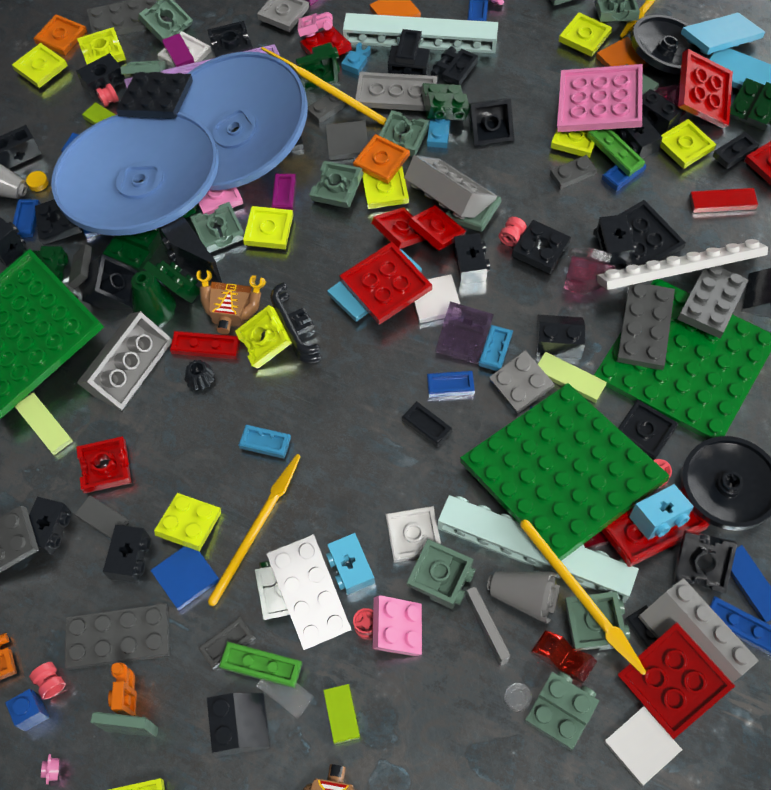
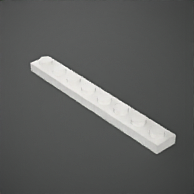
(678, 265)

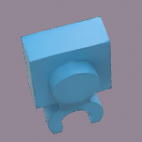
(355, 61)

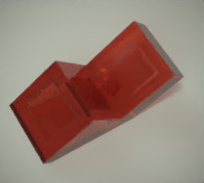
(562, 657)

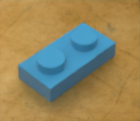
(438, 133)

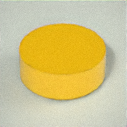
(37, 181)

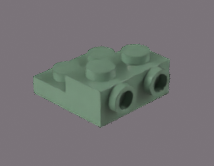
(441, 574)
(585, 630)
(562, 710)

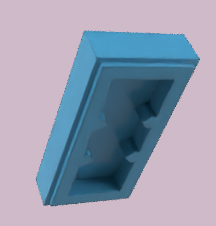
(495, 348)
(265, 441)

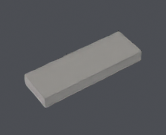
(487, 626)

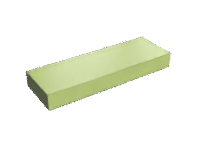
(564, 373)
(43, 423)

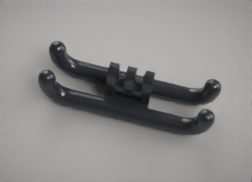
(295, 325)

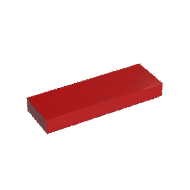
(723, 200)
(205, 345)

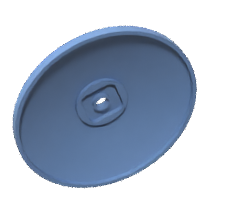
(257, 96)
(103, 166)

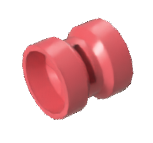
(513, 230)
(364, 619)
(47, 680)

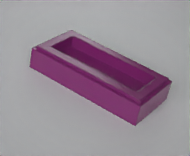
(178, 50)
(284, 191)

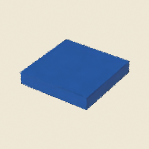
(185, 576)

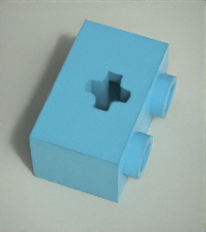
(661, 512)
(349, 550)

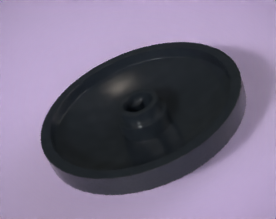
(660, 42)
(728, 482)

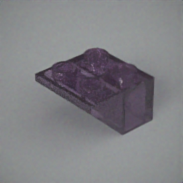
(464, 332)

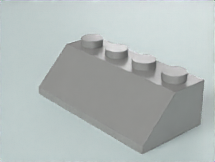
(448, 186)
(125, 360)
(705, 627)

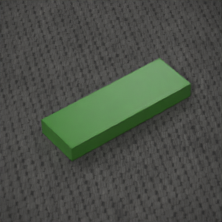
(617, 150)
(261, 665)

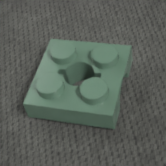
(608, 13)
(161, 29)
(397, 123)
(337, 195)
(230, 229)

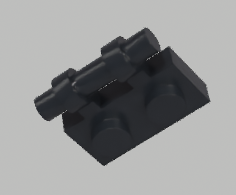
(458, 69)

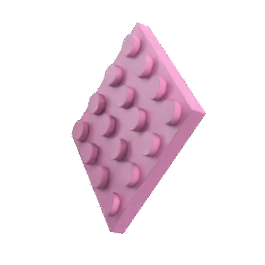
(600, 98)

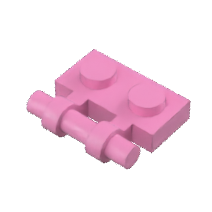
(310, 24)

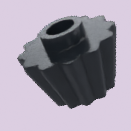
(199, 375)

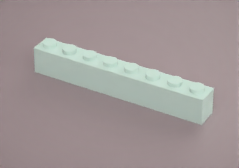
(436, 33)
(505, 536)

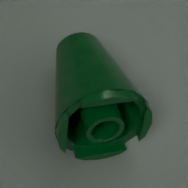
(152, 298)

